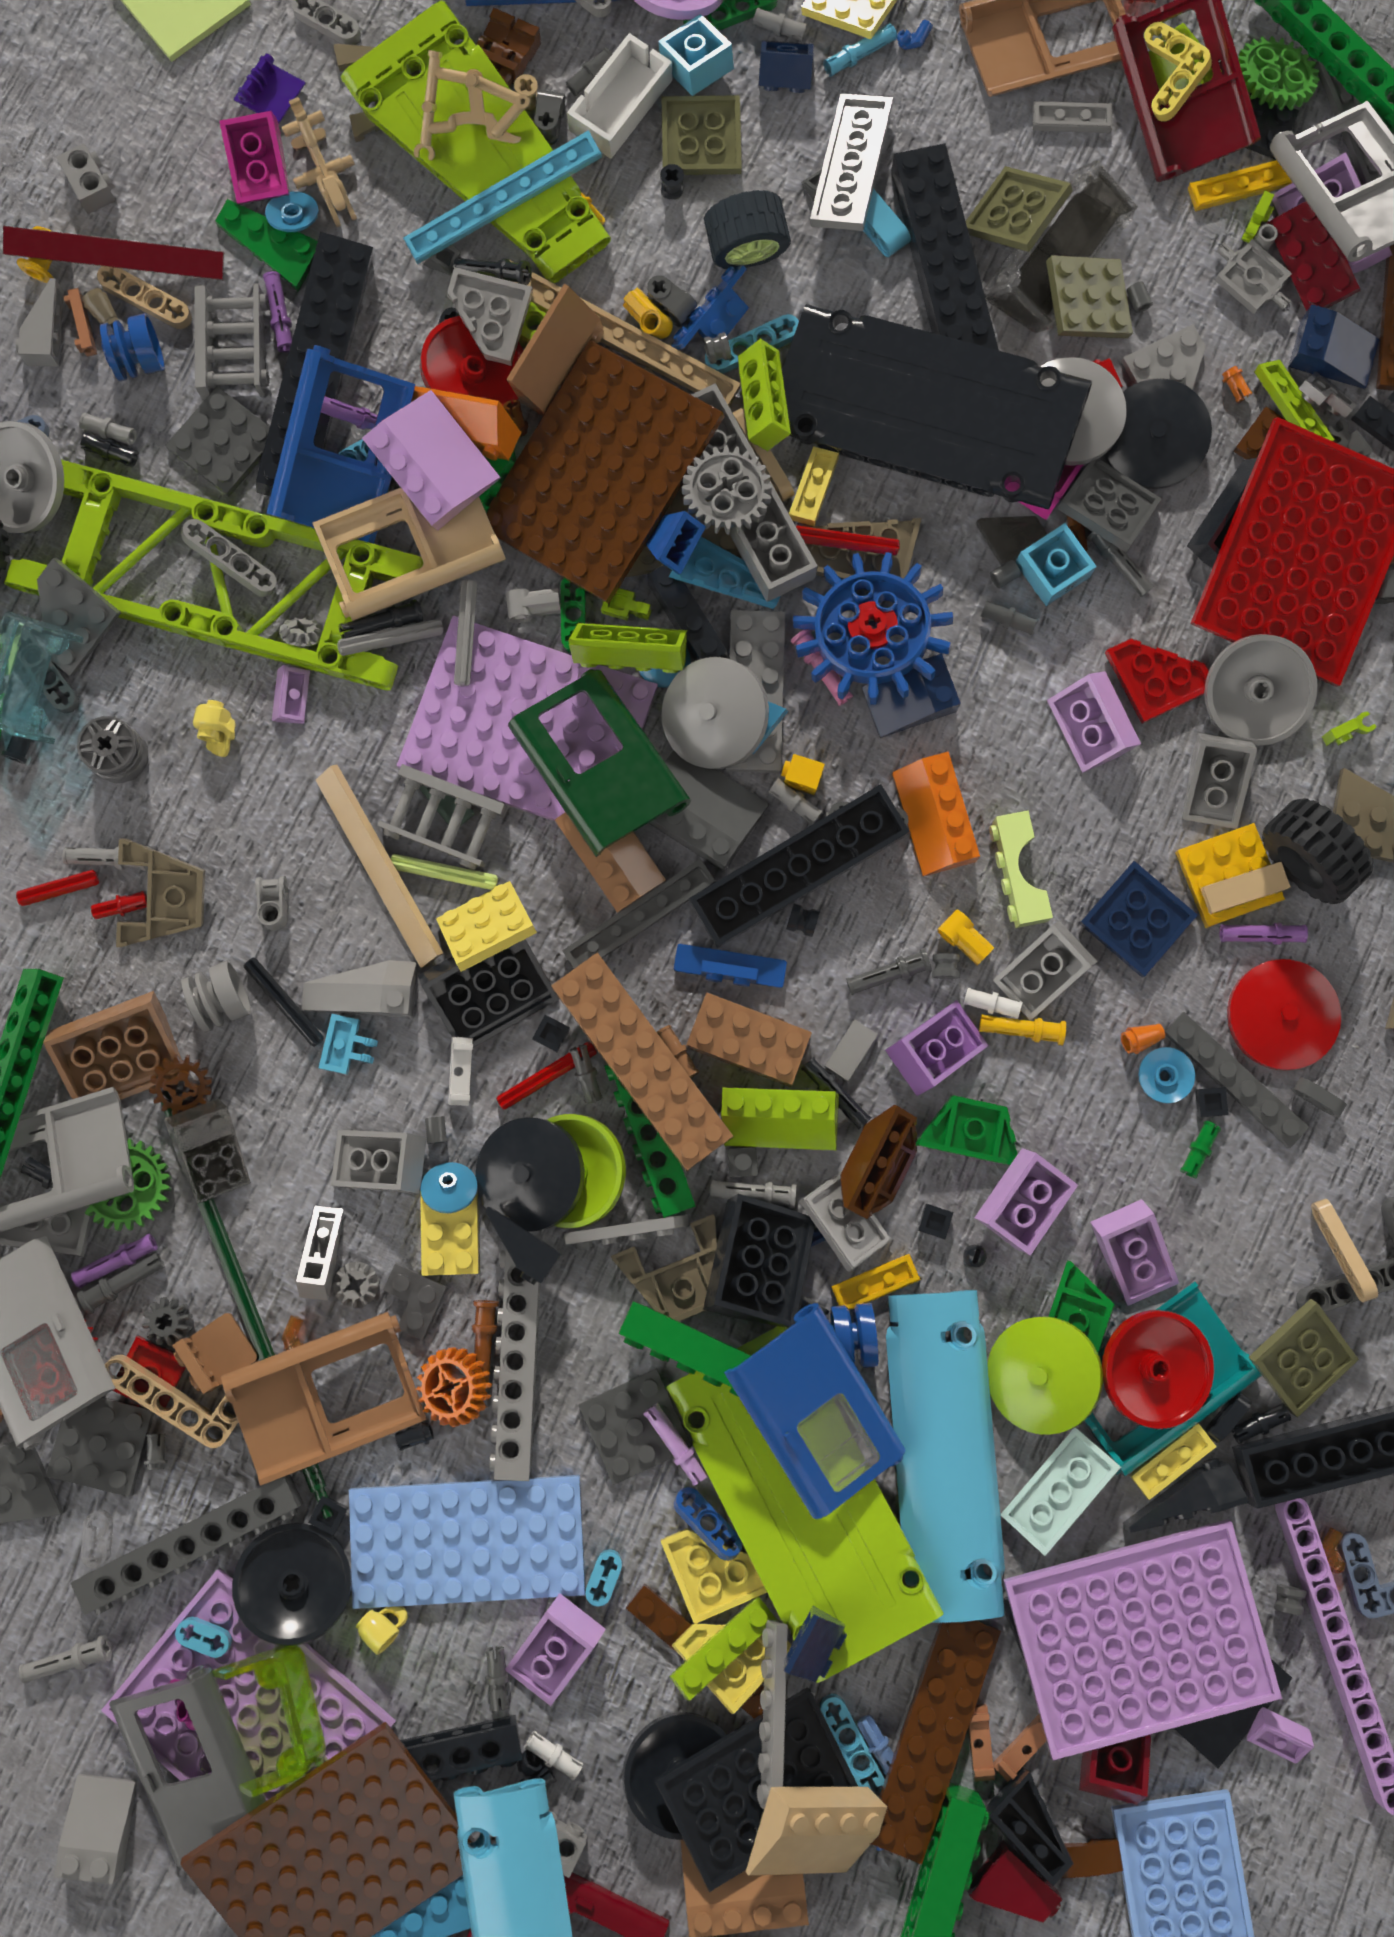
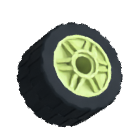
(747, 229)

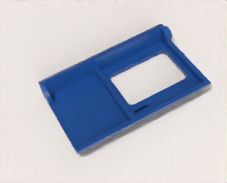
(317, 481)

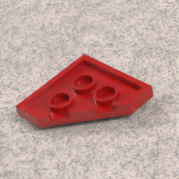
(1156, 678)

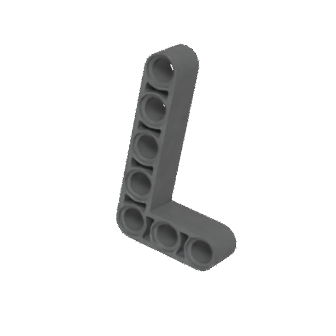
(1379, 1271)

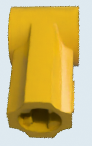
(647, 314)
(959, 932)

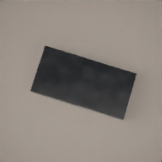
(1221, 1734)

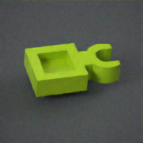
(1261, 213)

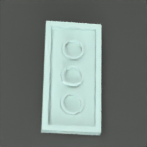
(1060, 1491)

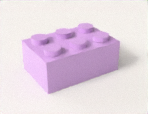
(1026, 1201)

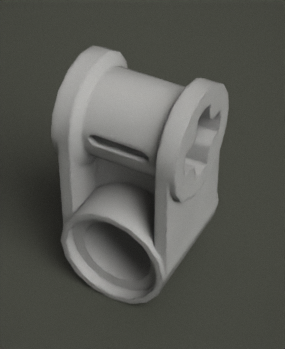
(272, 896)

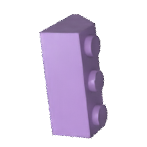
(1093, 721)

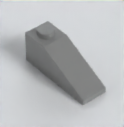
(41, 330)
(320, 1254)

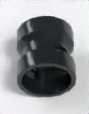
(803, 920)

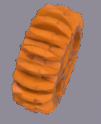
(442, 1375)

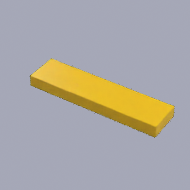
(1238, 185)

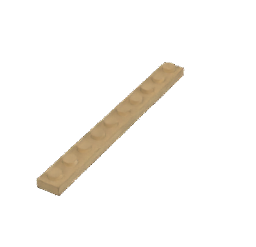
(644, 347)

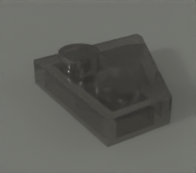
(1010, 535)

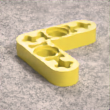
(1185, 63)

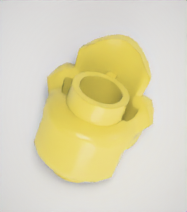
(214, 727)

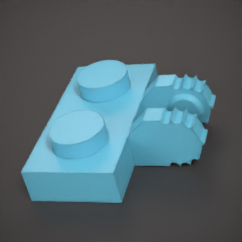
(340, 1045)

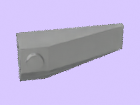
(369, 990)

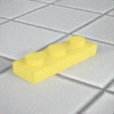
(813, 486)
(1172, 1461)

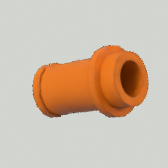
(1236, 383)

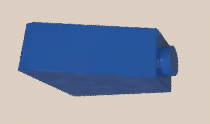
(675, 540)

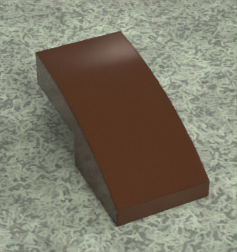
(1094, 1858)

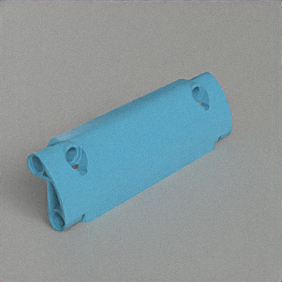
(949, 1455)
(518, 1880)

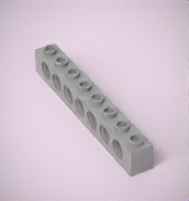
(519, 1466)

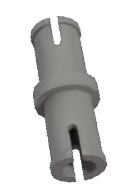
(779, 24)
(107, 428)
(795, 801)

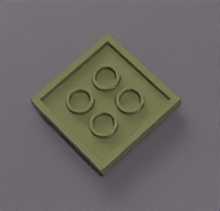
(702, 134)
(1017, 208)
(1089, 297)
(1303, 1358)

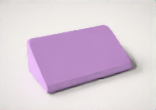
(290, 695)
(1280, 1735)

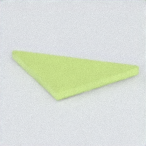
(182, 23)

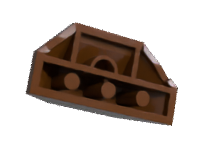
(879, 1162)

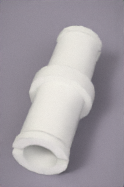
(992, 1003)
(553, 1755)

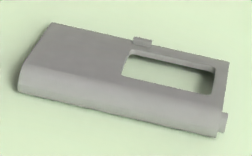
(1359, 219)
(84, 1152)

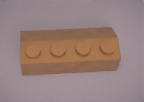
(621, 870)

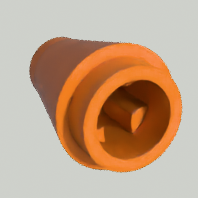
(1141, 1037)

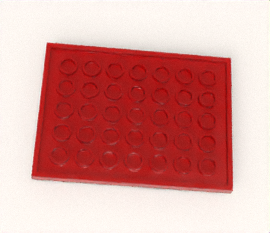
(1304, 549)

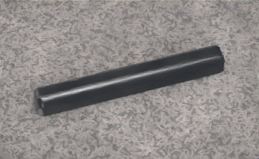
(283, 1002)

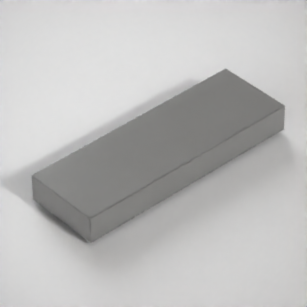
(1072, 117)

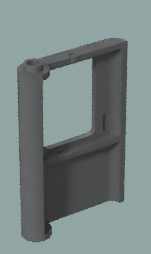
(201, 1805)

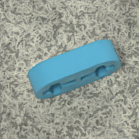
(597, 1574)
(199, 1643)

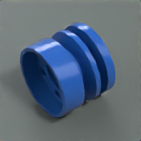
(132, 347)

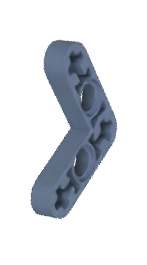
(1379, 1593)

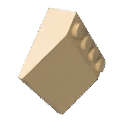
(815, 1830)

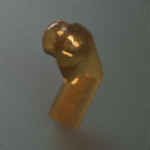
(290, 1334)
(1330, 1546)

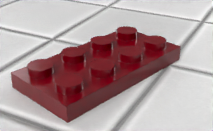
(1313, 258)

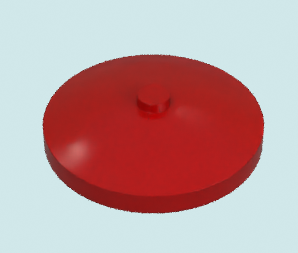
(456, 365)
(1284, 1014)
(1157, 1369)

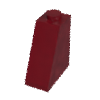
(1014, 1886)

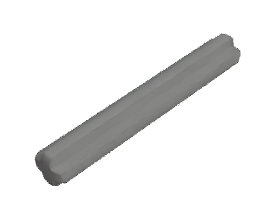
(465, 633)
(390, 637)

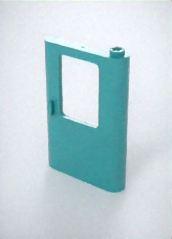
(1231, 1375)

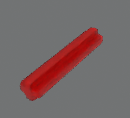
(57, 888)

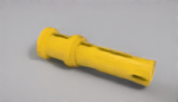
(1036, 1029)

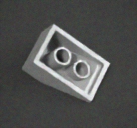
(1218, 780)
(1045, 970)
(379, 1161)
(96, 1830)

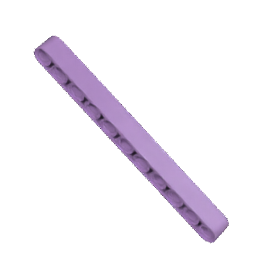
(1331, 1639)

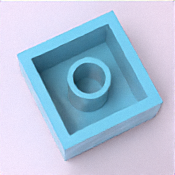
(697, 54)
(1055, 564)

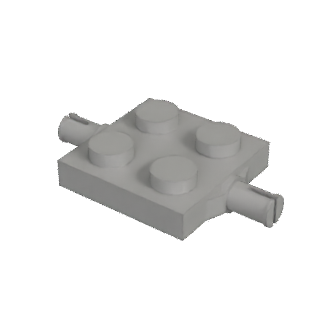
(1253, 276)

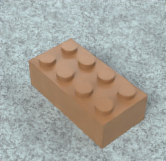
(748, 1039)

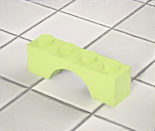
(1027, 903)

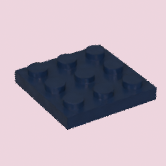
(1138, 919)

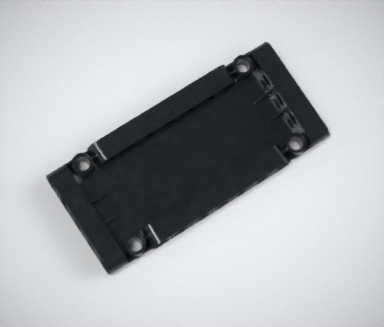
(931, 405)

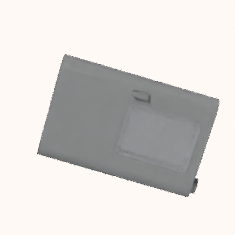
(45, 1346)

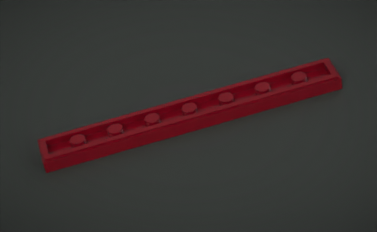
(113, 253)

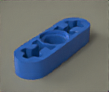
(708, 1511)

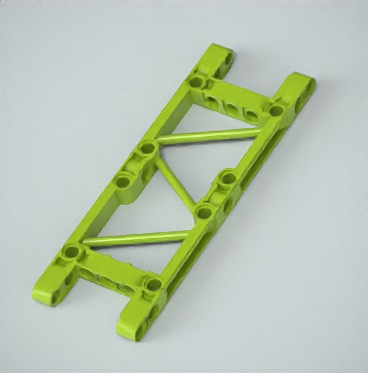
(204, 623)

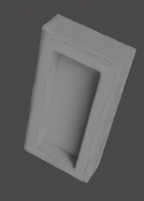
(851, 1050)

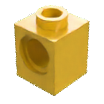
(802, 774)

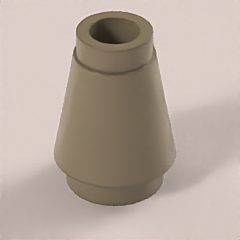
(99, 306)

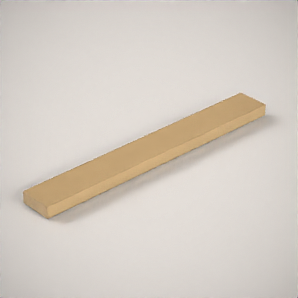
(379, 866)

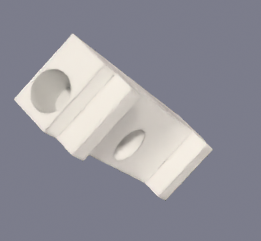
(460, 1057)

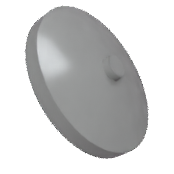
(1103, 413)
(28, 478)
(1260, 689)
(715, 713)

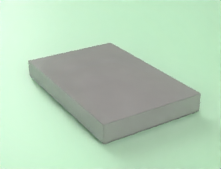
(845, 1231)

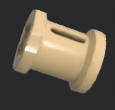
(527, 85)

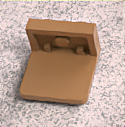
(214, 1352)

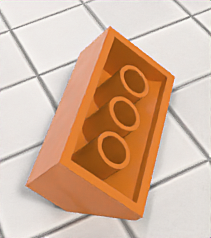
(482, 420)
(936, 814)

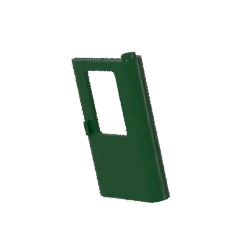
(615, 793)

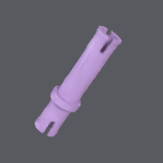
(682, 1453)

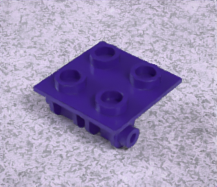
(269, 88)

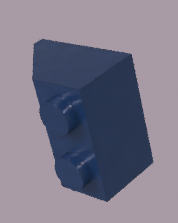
(785, 66)

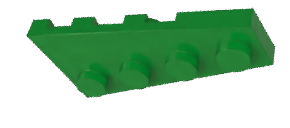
(282, 251)

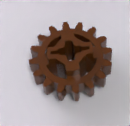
(170, 1084)

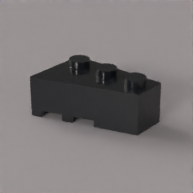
(1027, 1824)

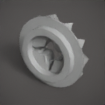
(293, 632)
(368, 1288)

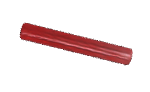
(849, 540)
(540, 1079)

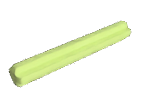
(444, 872)

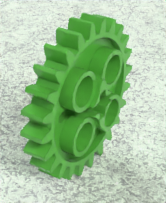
(1278, 73)
(144, 1199)

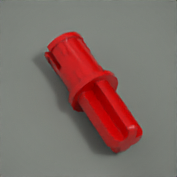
(120, 905)

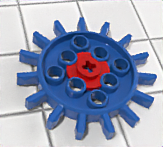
(862, 666)

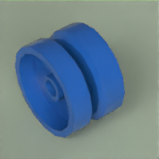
(857, 1335)

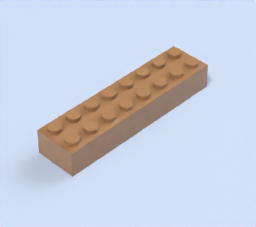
(642, 1061)

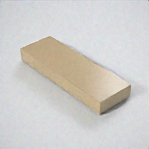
(1245, 888)

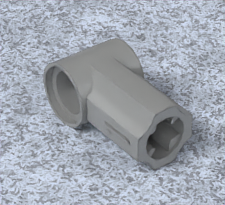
(525, 605)

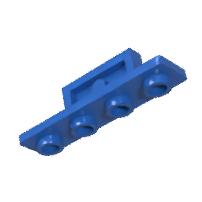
(718, 313)
(730, 966)

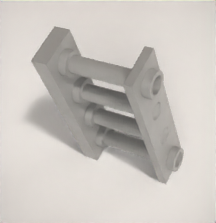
(206, 330)
(438, 790)

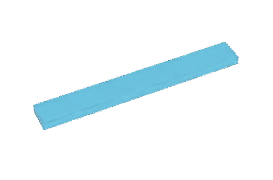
(503, 197)

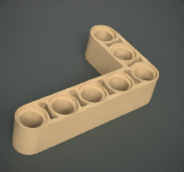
(182, 1403)

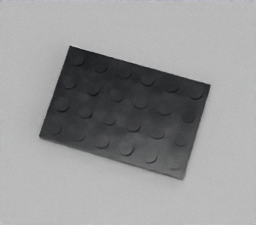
(716, 1788)

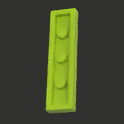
(1289, 398)
(722, 1649)

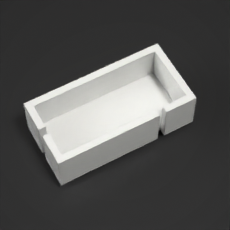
(620, 95)

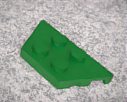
(972, 1131)
(1082, 1305)

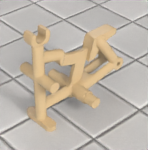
(475, 83)
(325, 173)

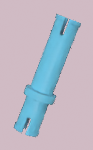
(852, 53)

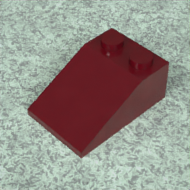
(1118, 1770)

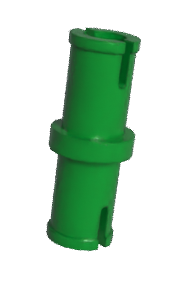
(1200, 1149)

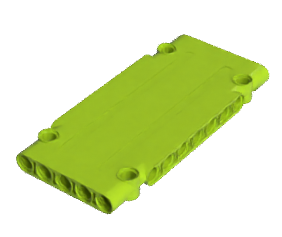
(839, 1563)

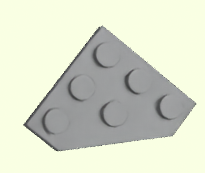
(491, 311)
(1170, 358)

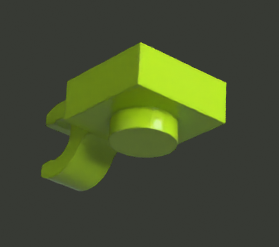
(624, 604)
(1344, 731)

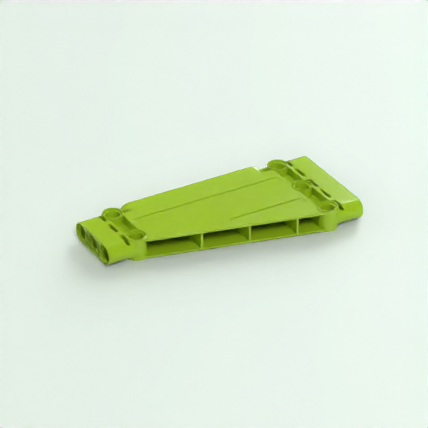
(467, 157)

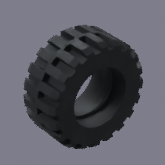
(1318, 850)

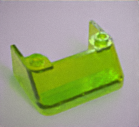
(288, 1670)

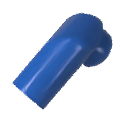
(914, 40)

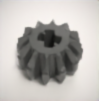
(176, 1314)

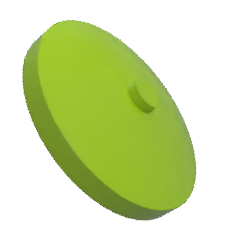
(603, 1169)
(1044, 1375)

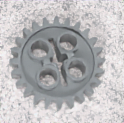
(740, 508)

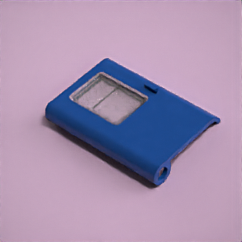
(817, 1396)

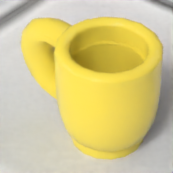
(378, 1630)

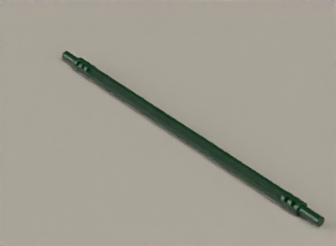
(249, 1312)

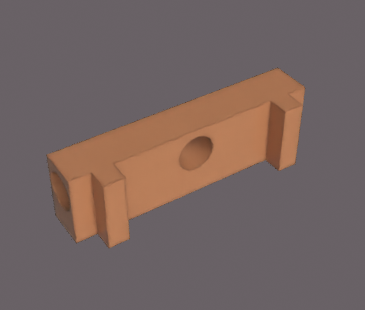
(86, 341)
(981, 1756)
(1012, 1757)

